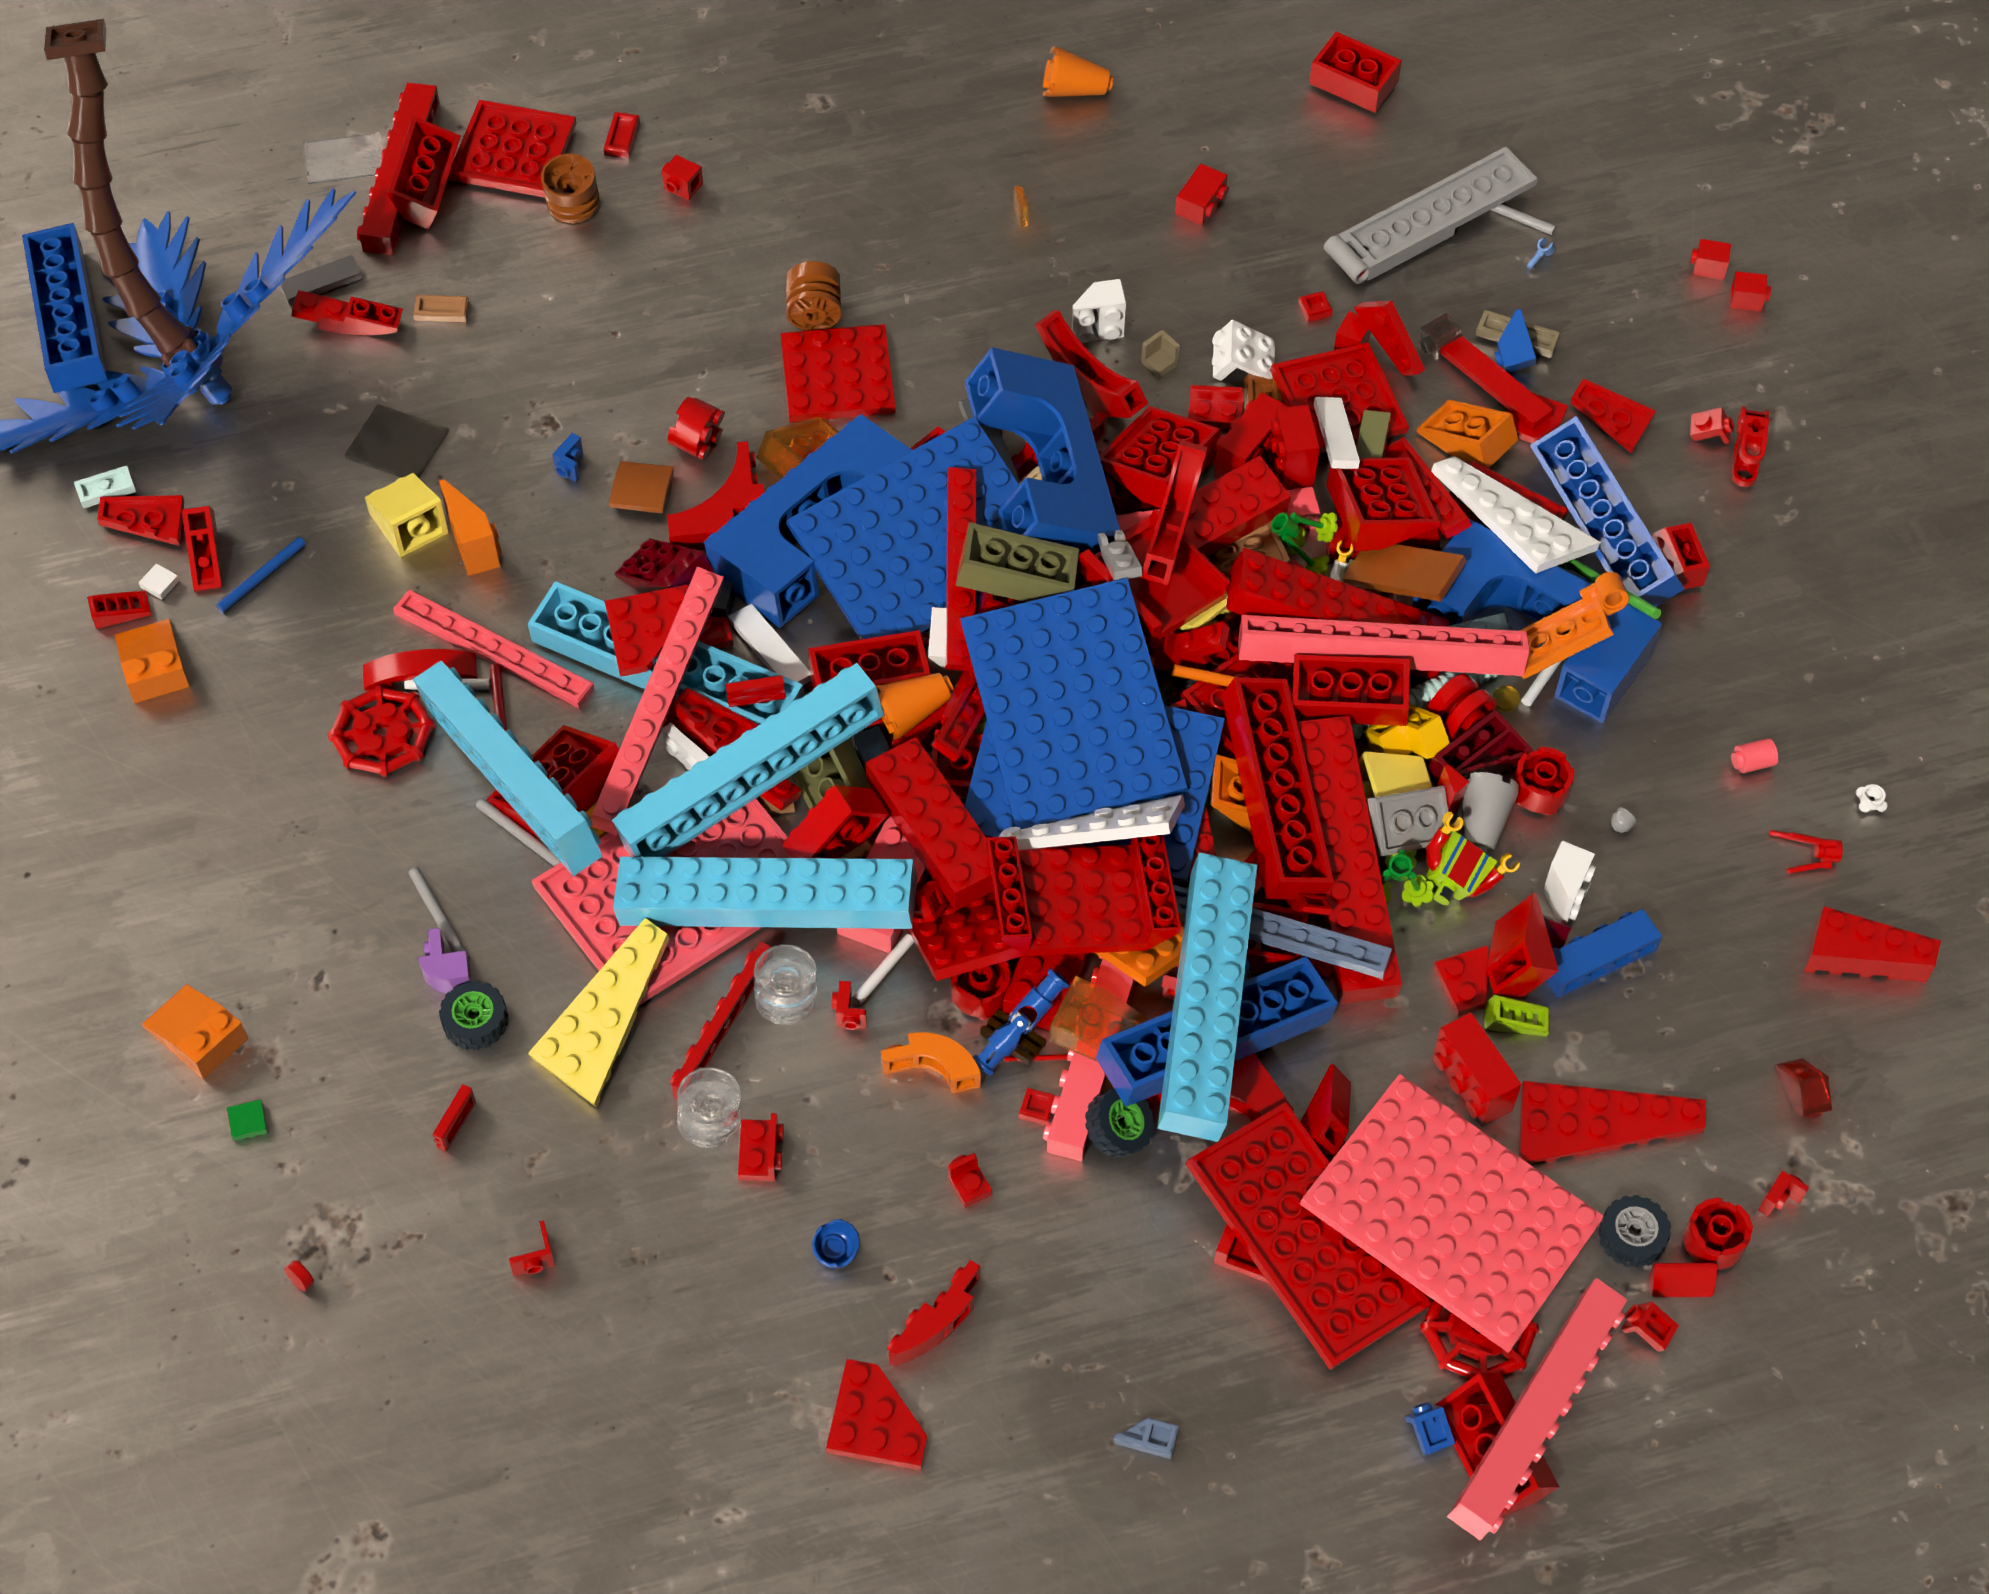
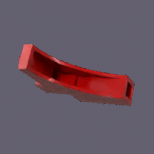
(1099, 385)
(1174, 512)
(696, 524)
(1251, 1090)

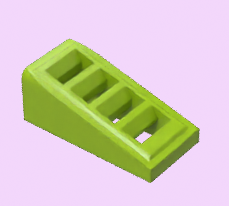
(1498, 1020)

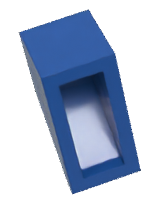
(1515, 346)

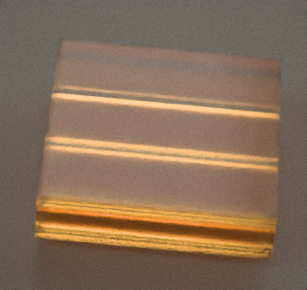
(1021, 206)

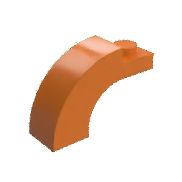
(934, 1053)

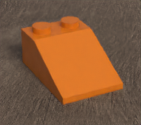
(1470, 432)
(472, 531)
(151, 661)
(1228, 792)
(196, 1030)

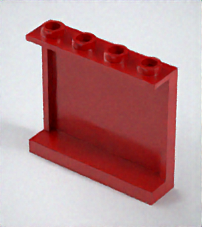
(1160, 607)

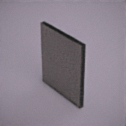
(396, 442)

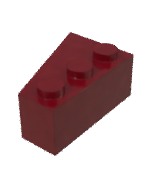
(1485, 747)

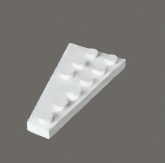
(1523, 526)
(1105, 824)

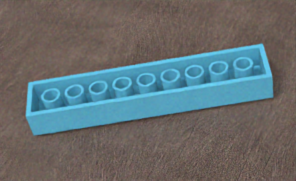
(581, 630)
(750, 765)
(509, 767)
(766, 892)
(1208, 998)

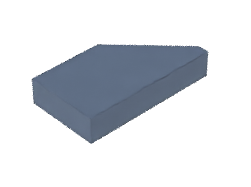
(1150, 1437)

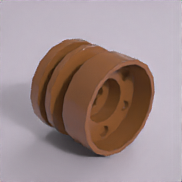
(570, 188)
(813, 296)

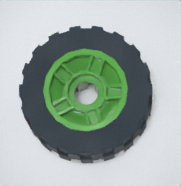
(480, 1001)
(1121, 1136)

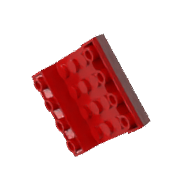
(1083, 897)

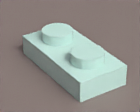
(107, 484)

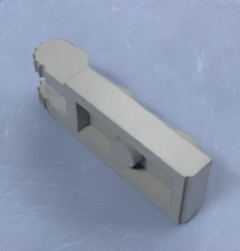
(1119, 557)

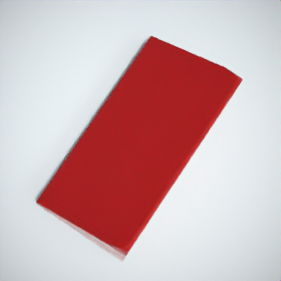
(1454, 785)
(1683, 1279)

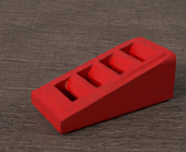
(112, 617)

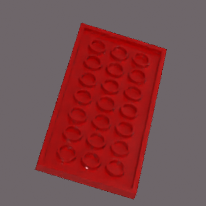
(1322, 1278)

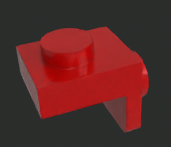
(1711, 424)
(846, 1016)

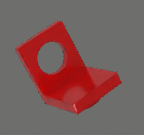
(534, 1261)

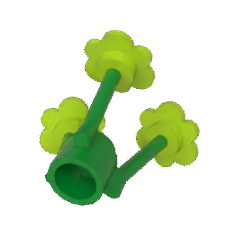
(1293, 536)
(1400, 869)

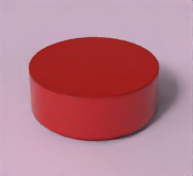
(299, 1275)

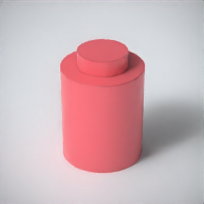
(1755, 755)

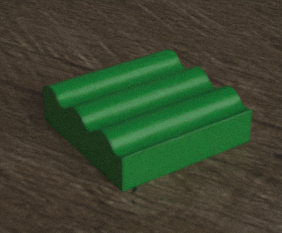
(247, 1120)

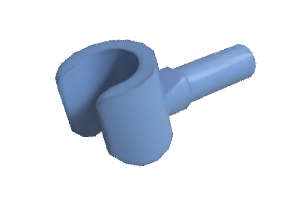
(1539, 254)

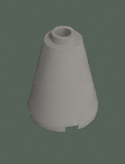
(1487, 808)

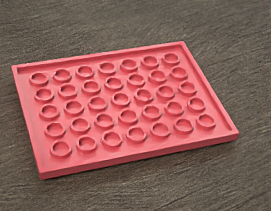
(587, 899)
(1452, 1212)

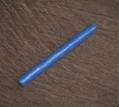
(260, 574)

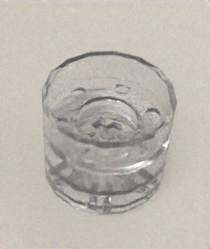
(785, 984)
(709, 1107)

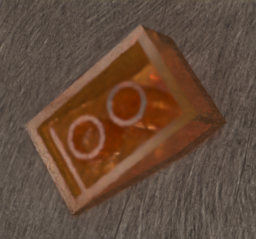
(791, 444)
(1089, 1016)

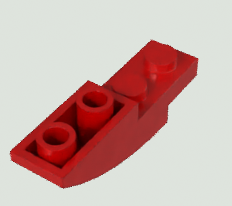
(344, 317)
(1189, 647)
(932, 1325)

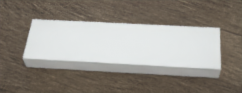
(1336, 433)
(768, 645)

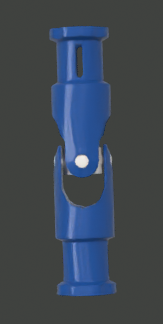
(1006, 1037)

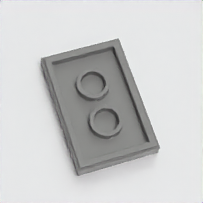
(1407, 819)

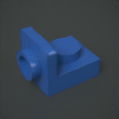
(568, 456)
(1430, 1427)

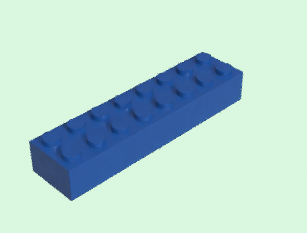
(64, 308)
(1605, 512)
(1271, 1011)

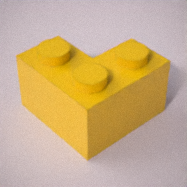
(1422, 735)

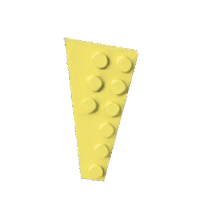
(597, 1023)

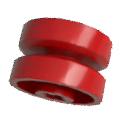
(1461, 705)

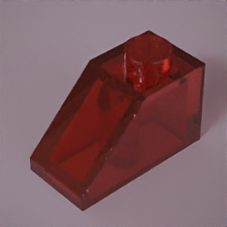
(1805, 1087)

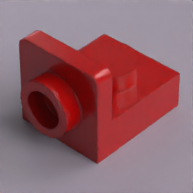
(968, 1180)
(1785, 1186)
(1650, 1324)

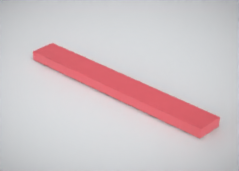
(494, 648)

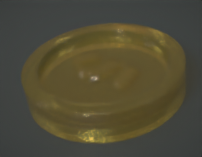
(1507, 698)

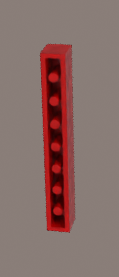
(381, 218)

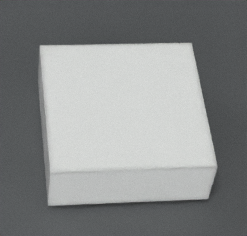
(159, 581)

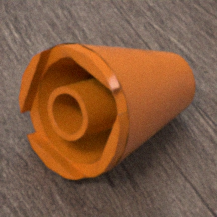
(1074, 76)
(912, 701)

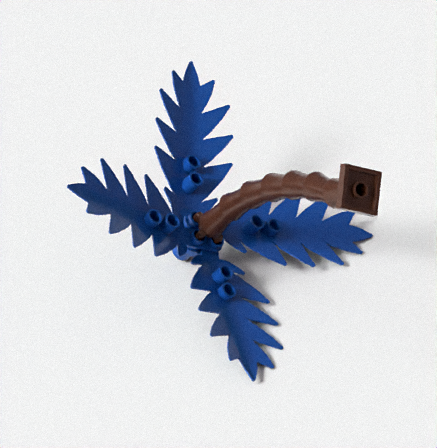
(147, 277)

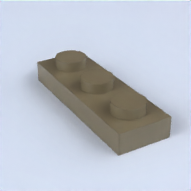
(1542, 339)

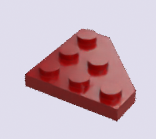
(641, 626)
(874, 1420)

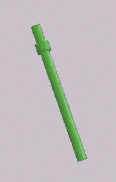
(1592, 575)

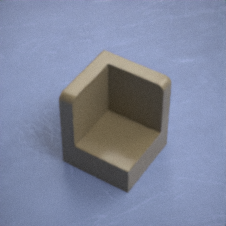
(1160, 354)

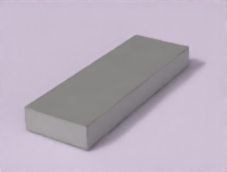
(322, 278)

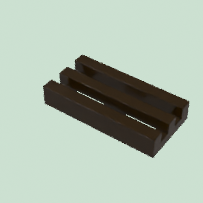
(1034, 1041)

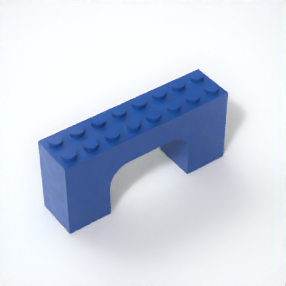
(1046, 409)
(757, 544)
(1498, 578)

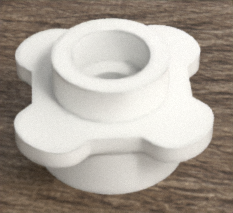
(1874, 792)

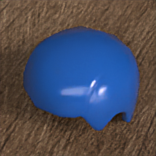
(836, 1244)

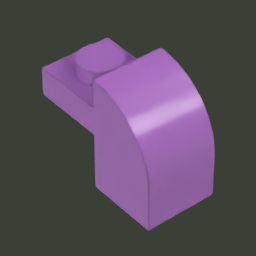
(442, 969)

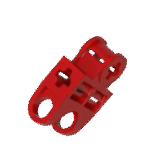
(1750, 444)

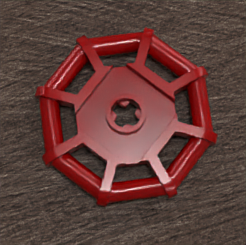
(381, 716)
(1472, 1345)

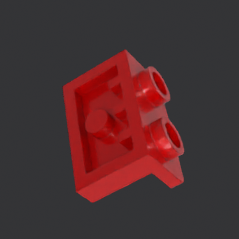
(1216, 405)
(759, 1149)

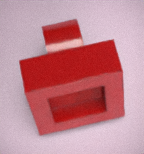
(930, 901)

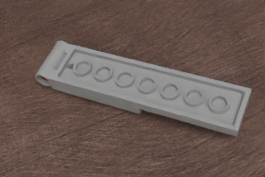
(1428, 216)

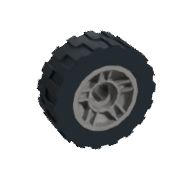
(1643, 1218)

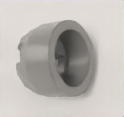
(1622, 820)

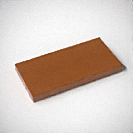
(1406, 571)

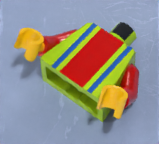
(1460, 866)

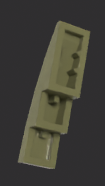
(1373, 434)

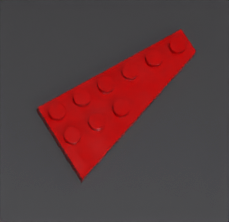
(1587, 1120)

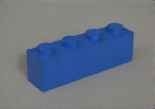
(1603, 951)

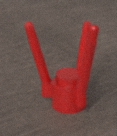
(1824, 849)

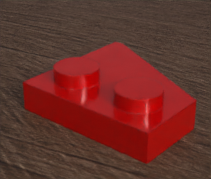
(1465, 980)

